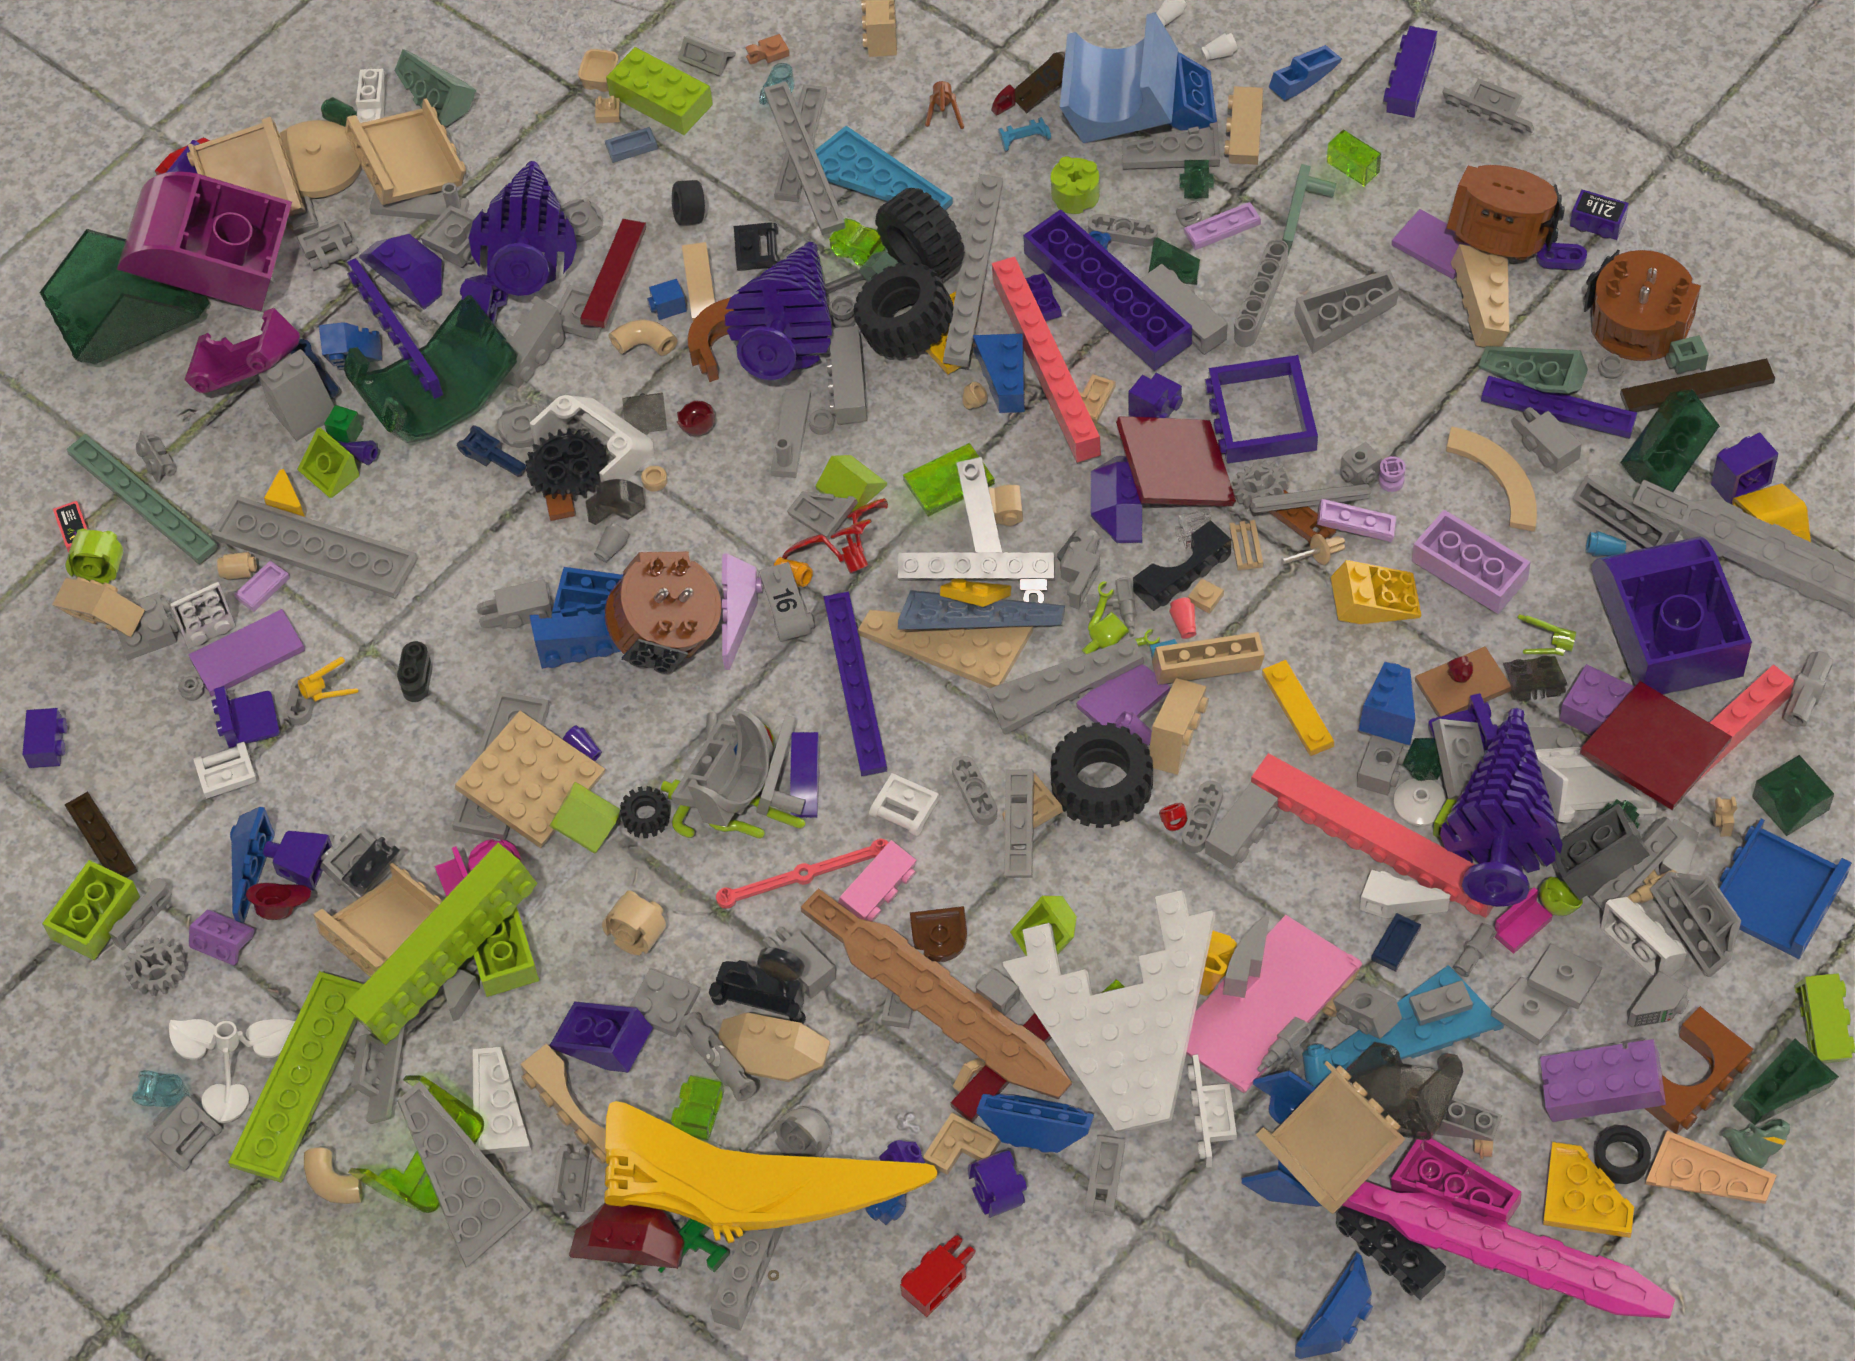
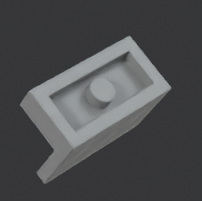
(704, 54)

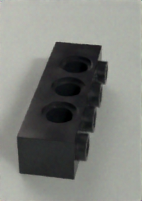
(1415, 1281)

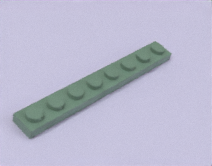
(142, 499)

